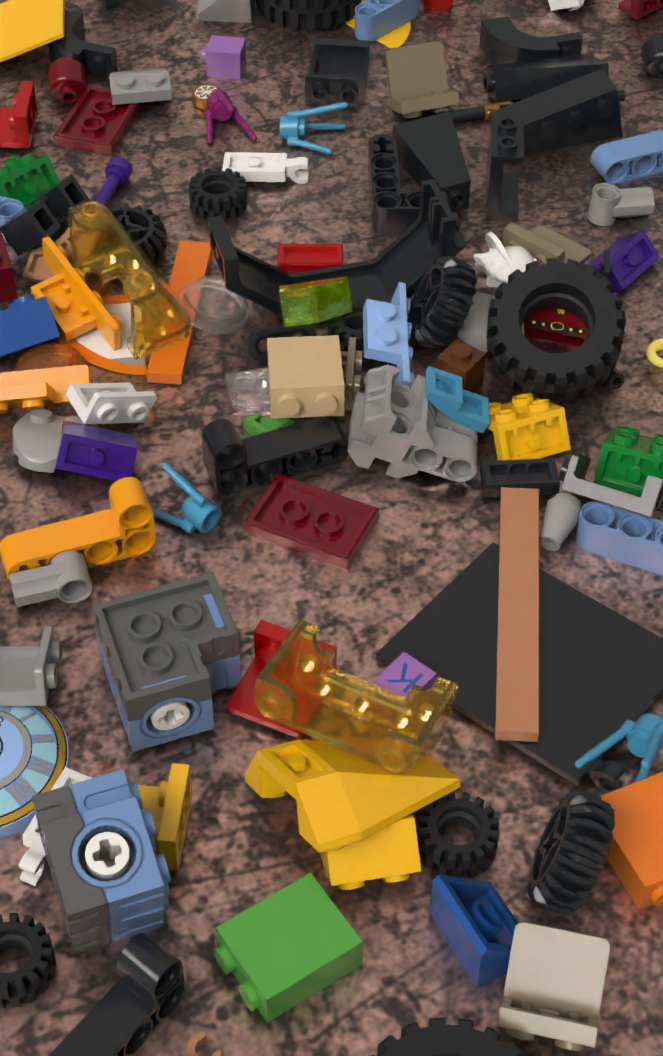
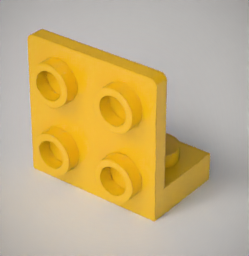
(528, 428)
(170, 812)

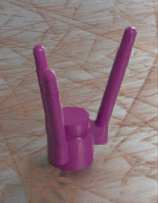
(221, 109)

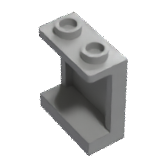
(29, 671)

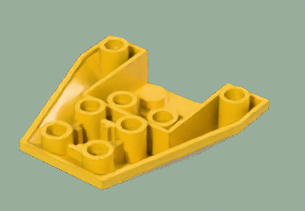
(342, 794)

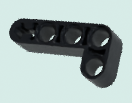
(390, 207)
(254, 461)
(134, 1008)

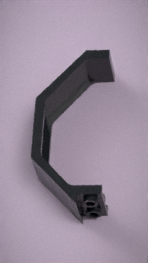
(403, 261)

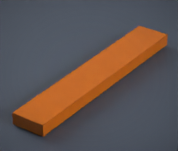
(170, 363)

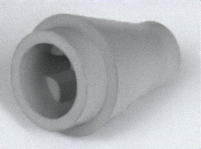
(559, 520)

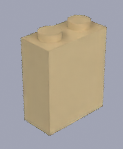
(305, 377)

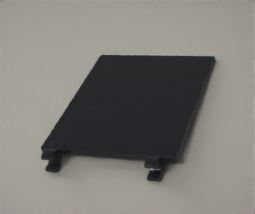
(591, 665)

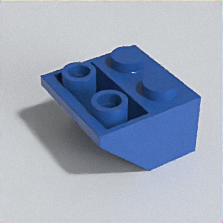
(26, 325)

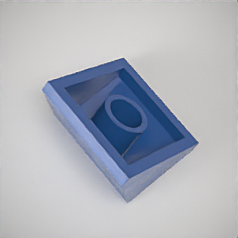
(474, 925)

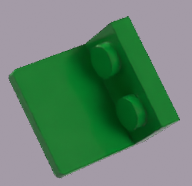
(26, 177)
(629, 459)

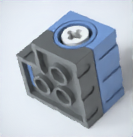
(167, 657)
(103, 860)

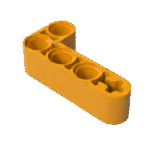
(99, 536)

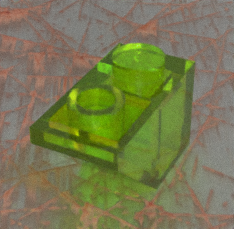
(315, 301)

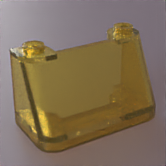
(108, 249)
(348, 712)

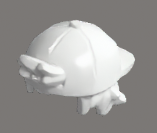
(500, 260)

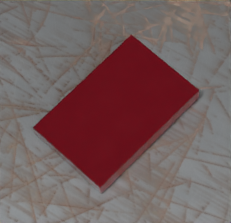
(96, 123)
(311, 521)

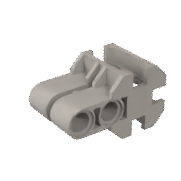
(408, 431)

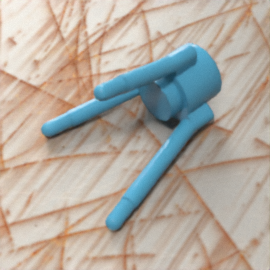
(294, 126)
(197, 509)
(643, 739)

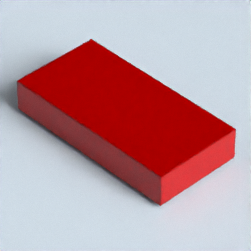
(308, 257)

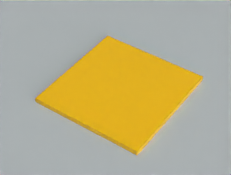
(29, 25)

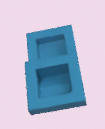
(449, 397)

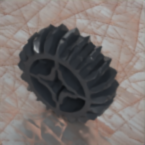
(144, 228)
(442, 302)
(571, 852)

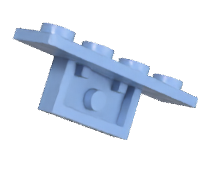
(388, 333)

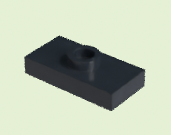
(523, 473)

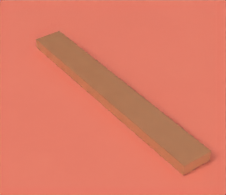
(518, 617)

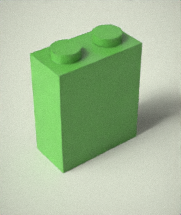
(287, 947)

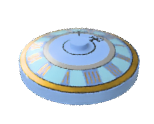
(31, 761)

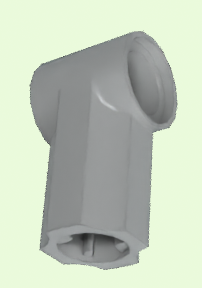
(610, 203)
(62, 579)

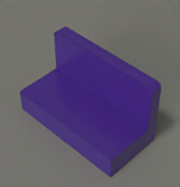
(628, 259)
(96, 451)

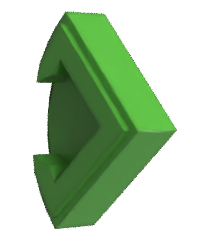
(257, 425)

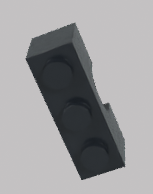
(43, 215)

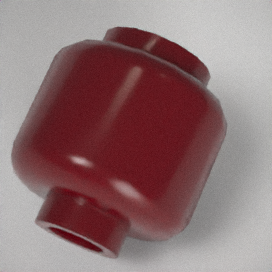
(65, 79)

